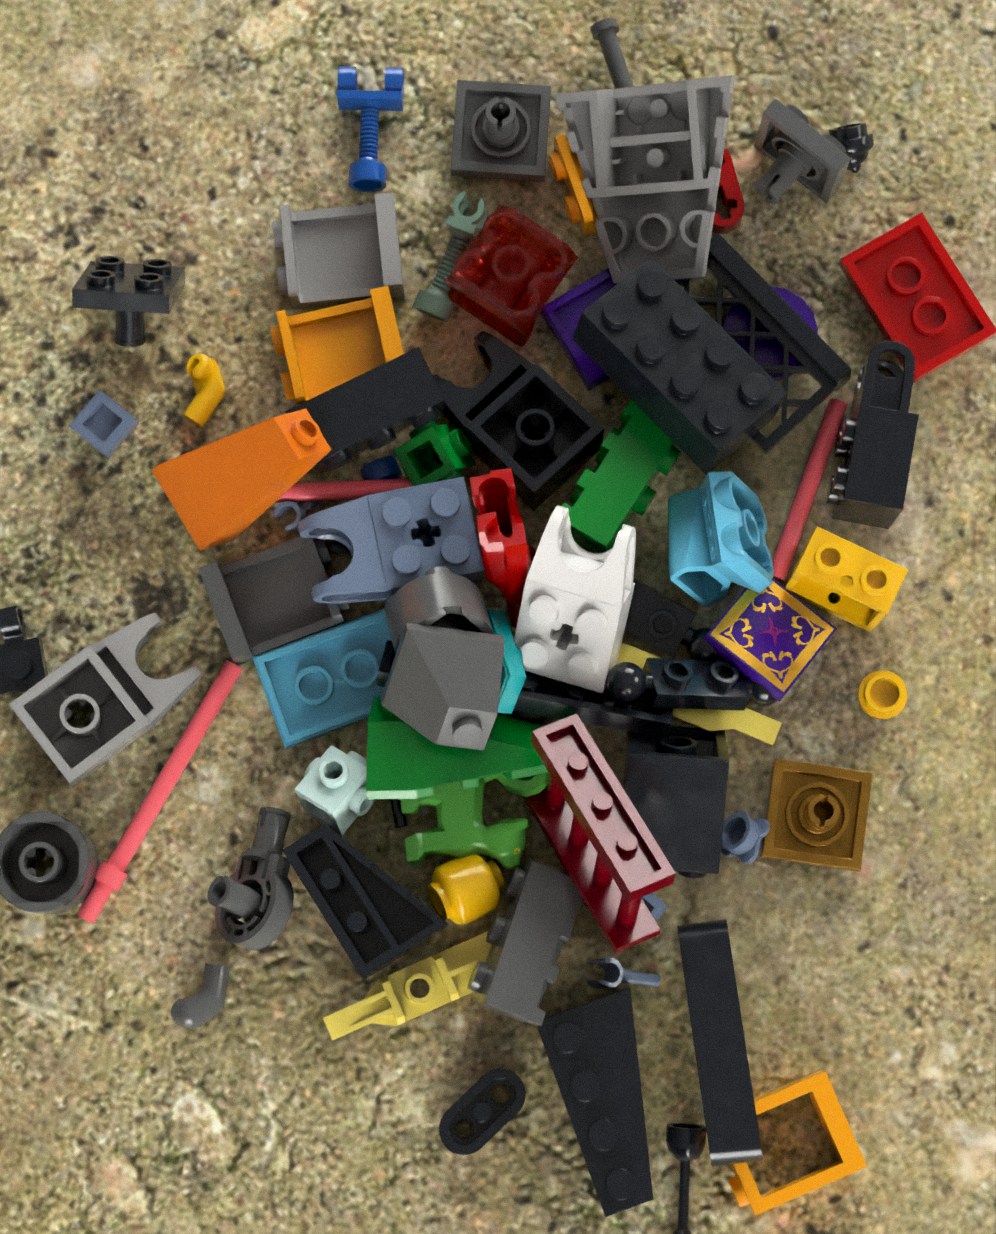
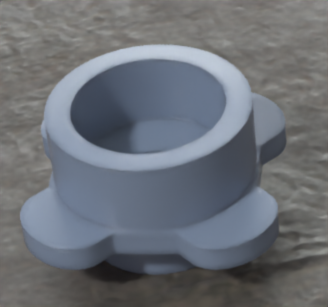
(743, 836)

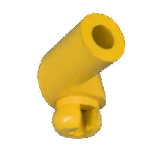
(208, 388)

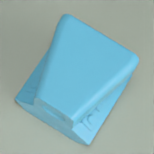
(718, 539)

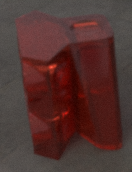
(509, 273)

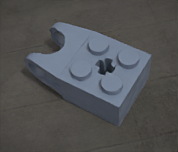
(381, 541)

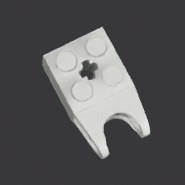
(575, 606)

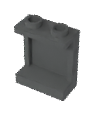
(269, 597)

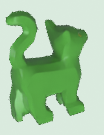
(463, 826)

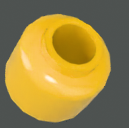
(465, 888)

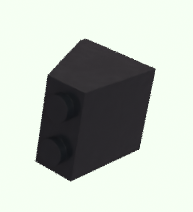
(681, 794)

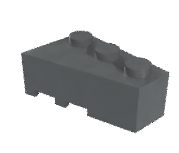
(526, 943)

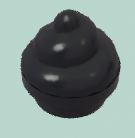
(856, 142)

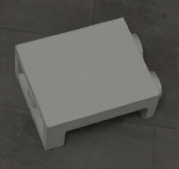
(339, 253)

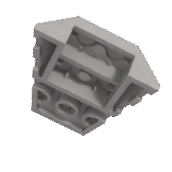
(652, 169)

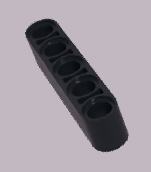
(719, 1043)

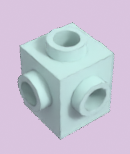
(335, 789)

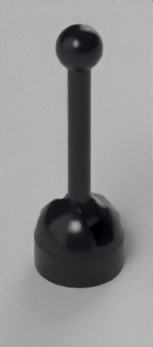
(685, 1143)

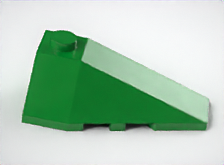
(410, 765)

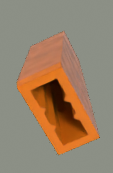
(240, 476)

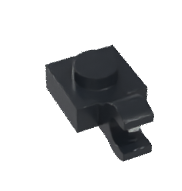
(20, 658)

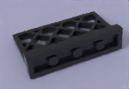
(782, 325)

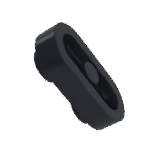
(482, 1111)

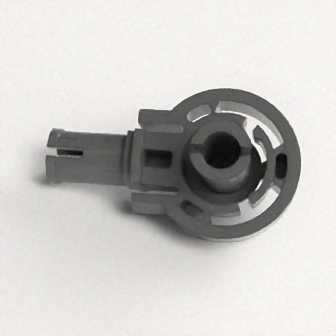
(257, 887)

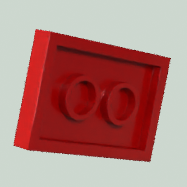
(918, 295)

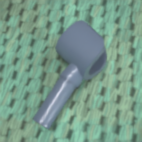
(300, 509)
(617, 974)

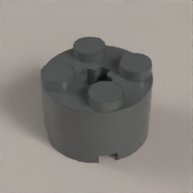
(437, 601)
(61, 885)

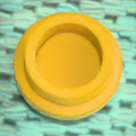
(882, 694)

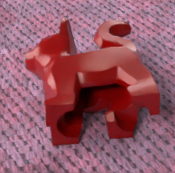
(502, 536)

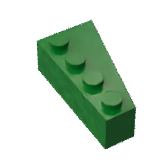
(620, 480)

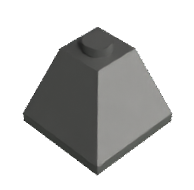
(446, 684)

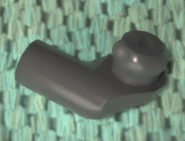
(206, 1002)

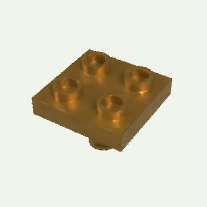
(817, 814)

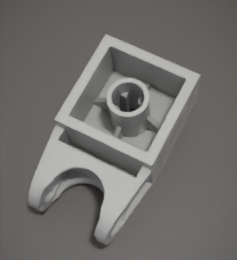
(116, 689)

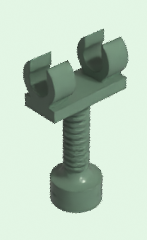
(463, 230)

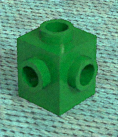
(435, 454)

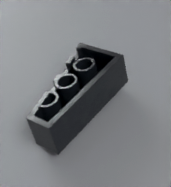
(600, 1084)

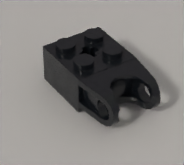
(517, 403)
(876, 442)

